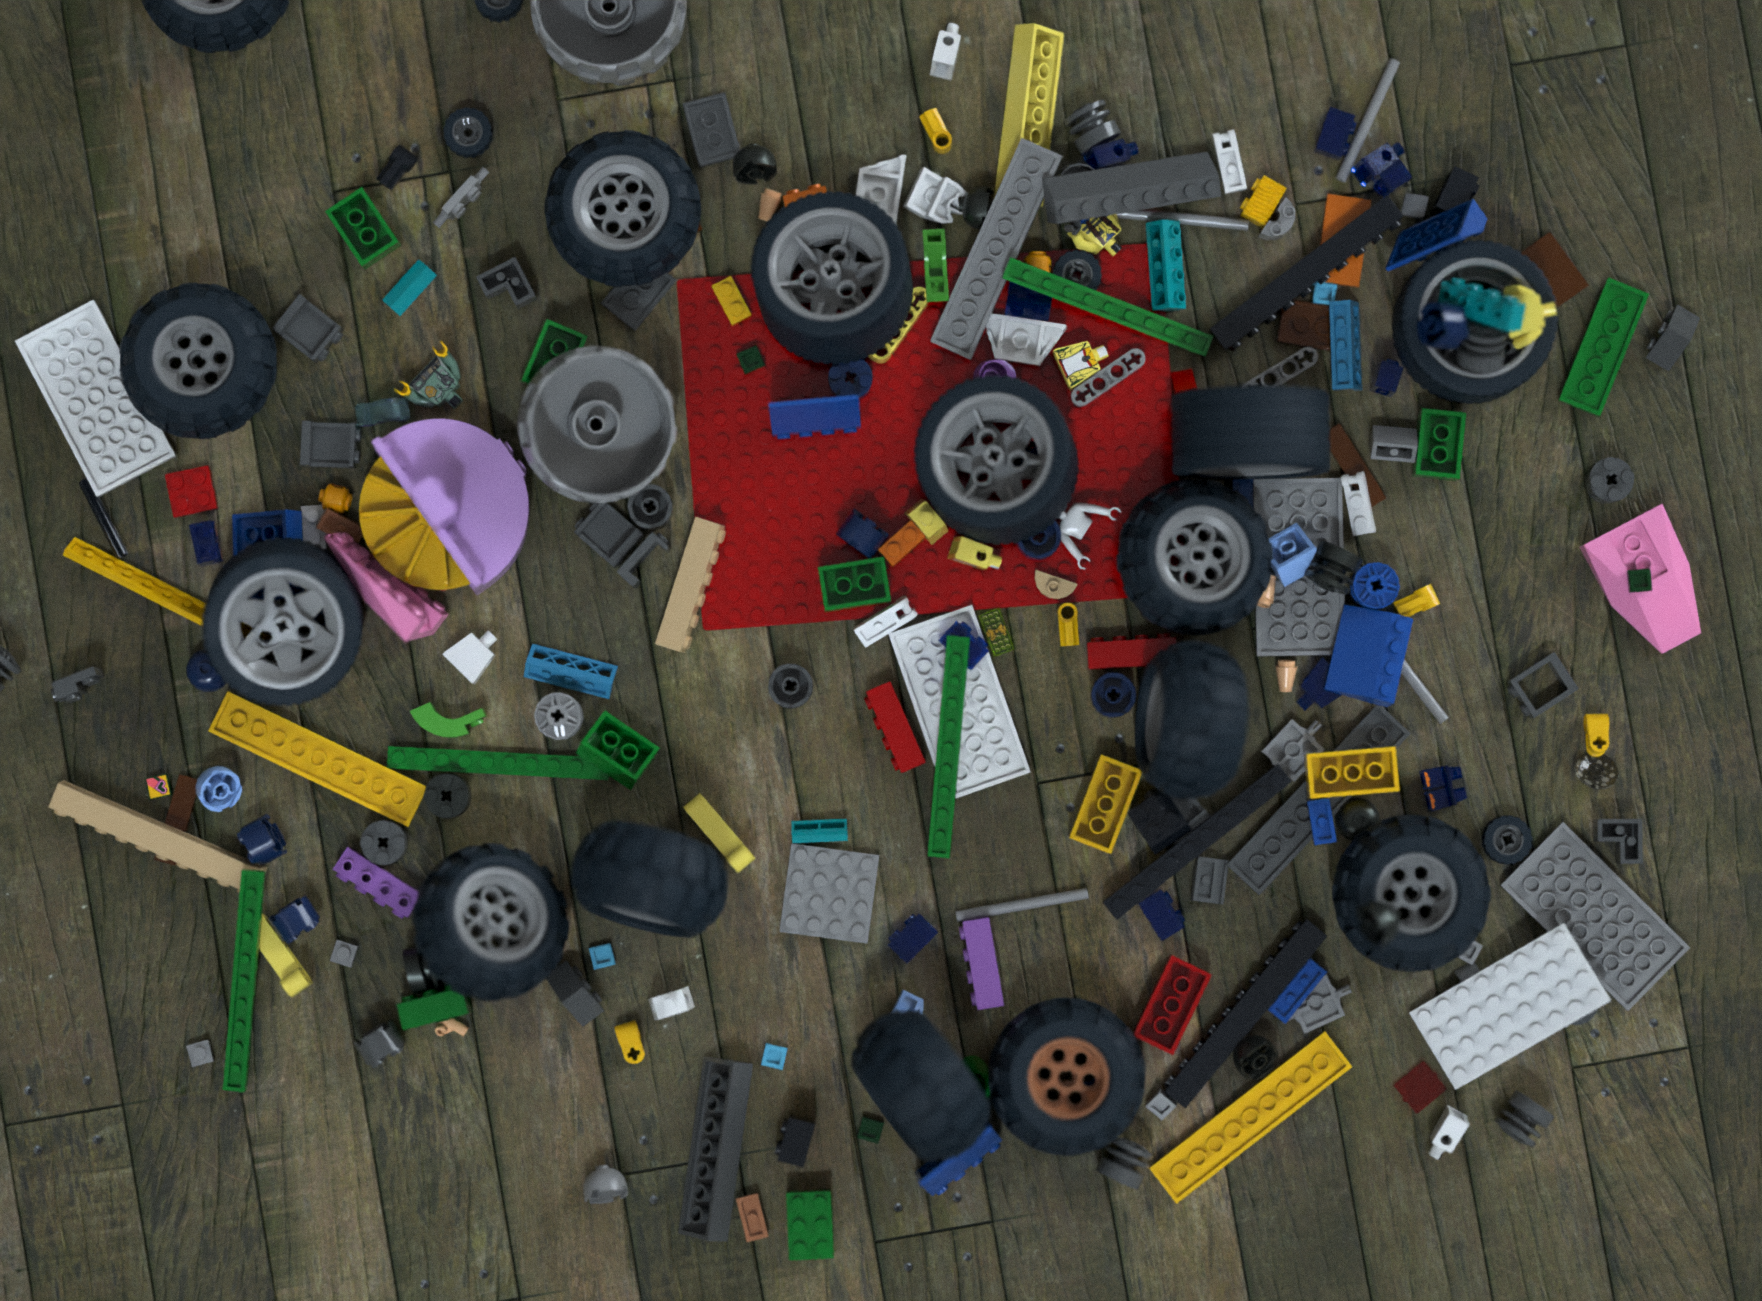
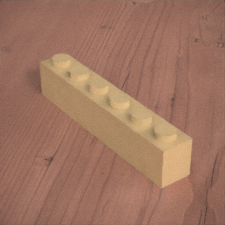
(690, 585)

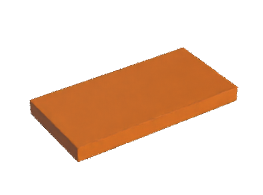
(1337, 215)

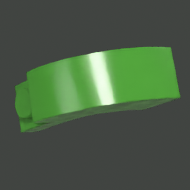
(935, 265)
(438, 725)

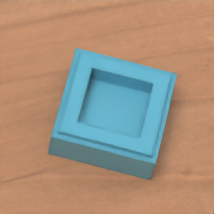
(1324, 293)
(602, 956)
(774, 1056)

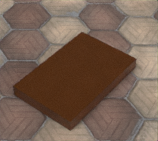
(1556, 267)
(1305, 326)

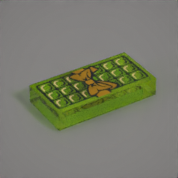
(996, 632)

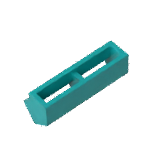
(409, 287)
(819, 830)

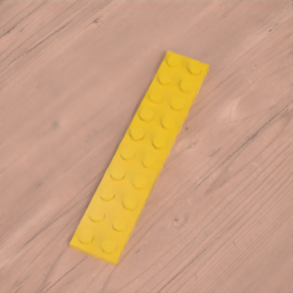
(318, 759)
(1250, 1117)

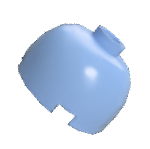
(218, 788)

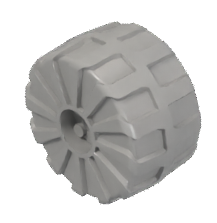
(609, 44)
(633, 431)

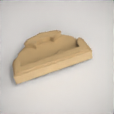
(1053, 586)

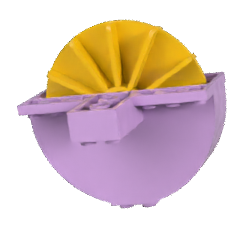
(444, 505)

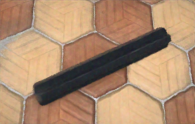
(104, 520)

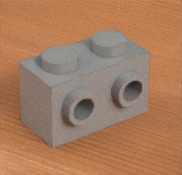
(1393, 443)

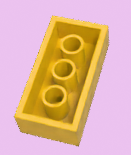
(1351, 772)
(1105, 804)

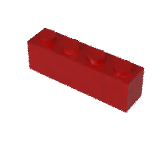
(1123, 652)
(895, 727)

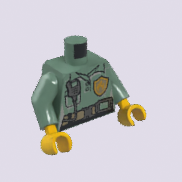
(435, 382)

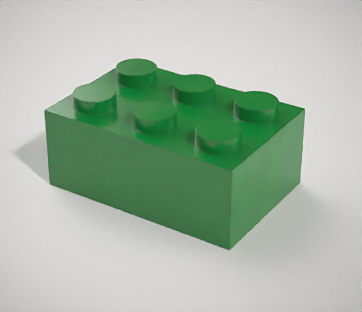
(363, 228)
(550, 342)
(1439, 444)
(854, 584)
(617, 750)
(432, 1007)
(810, 1224)

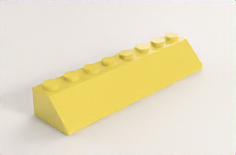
(1030, 91)

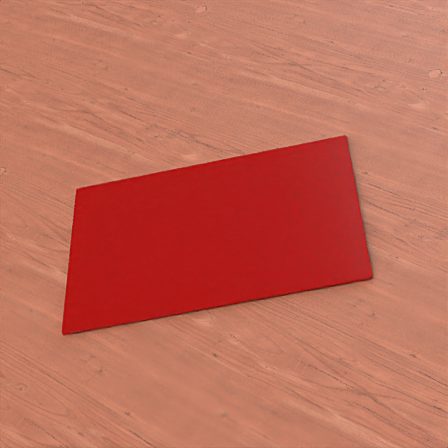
(794, 493)

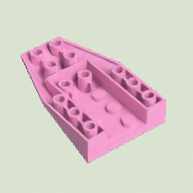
(399, 604)
(1669, 611)

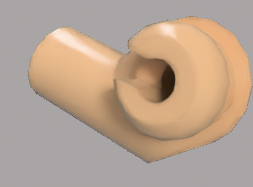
(450, 1025)

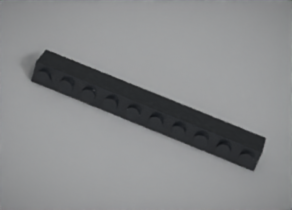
(1306, 273)
(1197, 841)
(1245, 1012)

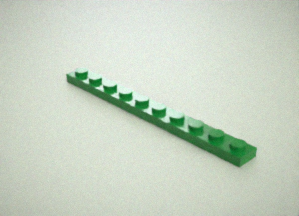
(1107, 306)
(948, 746)
(492, 763)
(244, 980)

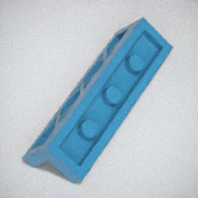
(1345, 345)
(569, 675)

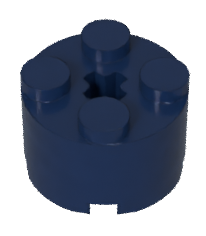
(1442, 325)
(862, 380)
(862, 534)
(1040, 551)
(1122, 686)
(262, 840)
(294, 918)

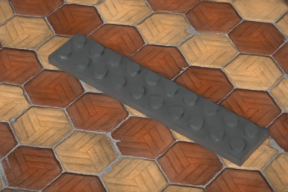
(1290, 826)

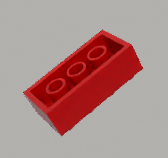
(1171, 1004)

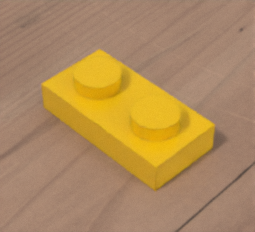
(731, 300)

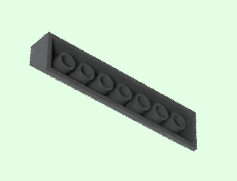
(1130, 187)
(715, 1149)

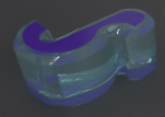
(382, 411)

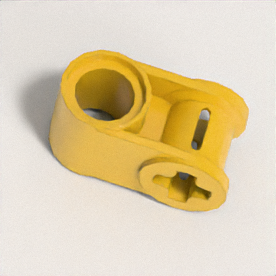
(1596, 729)
(629, 1037)

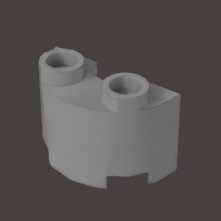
(1285, 220)

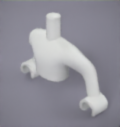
(1076, 524)

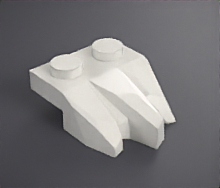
(934, 197)

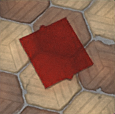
(1419, 1087)

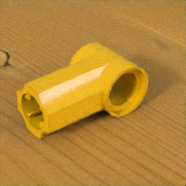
(936, 129)
(1418, 601)
(1068, 627)

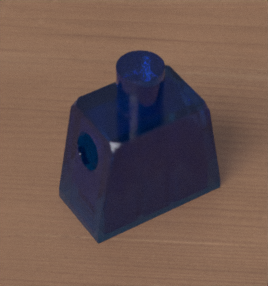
(1111, 154)
(1376, 162)
(1313, 687)

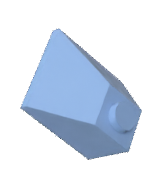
(1291, 554)

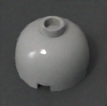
(603, 1185)

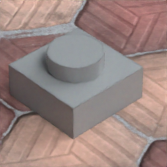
(344, 953)
(1472, 953)
(200, 1053)
(1161, 1104)

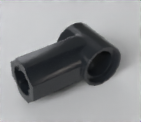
(400, 163)

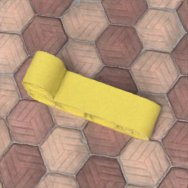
(893, 345)
(719, 833)
(292, 974)

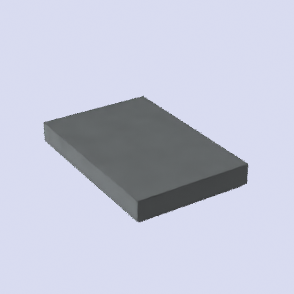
(711, 129)
(634, 302)

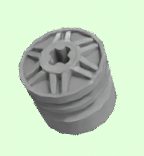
(566, 726)

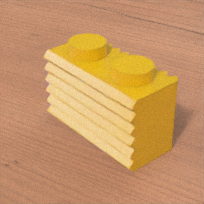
(1263, 201)

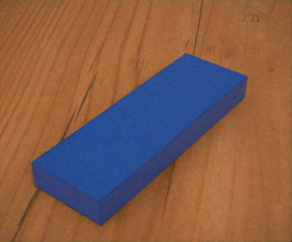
(1297, 991)

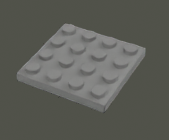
(829, 893)

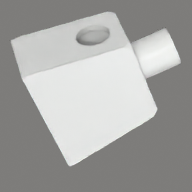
(946, 52)
(472, 655)
(671, 1003)
(1450, 1123)

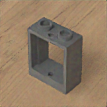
(1560, 673)

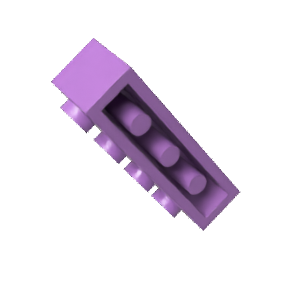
(376, 881)
(982, 963)

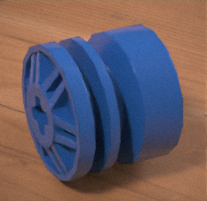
(1361, 589)

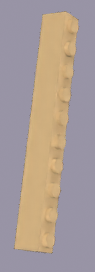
(150, 834)

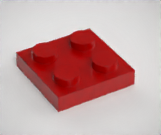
(191, 491)

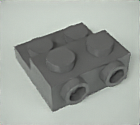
(73, 687)

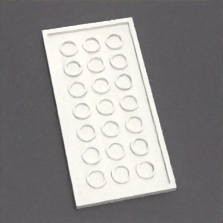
(81, 381)
(988, 739)
(1510, 1006)

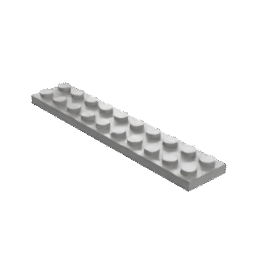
(997, 240)

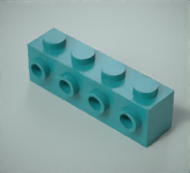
(1165, 265)
(1484, 305)

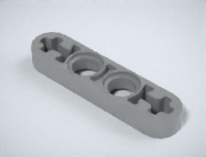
(1277, 370)
(1106, 375)

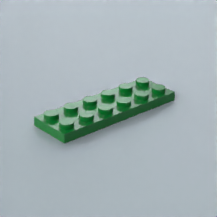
(1603, 347)

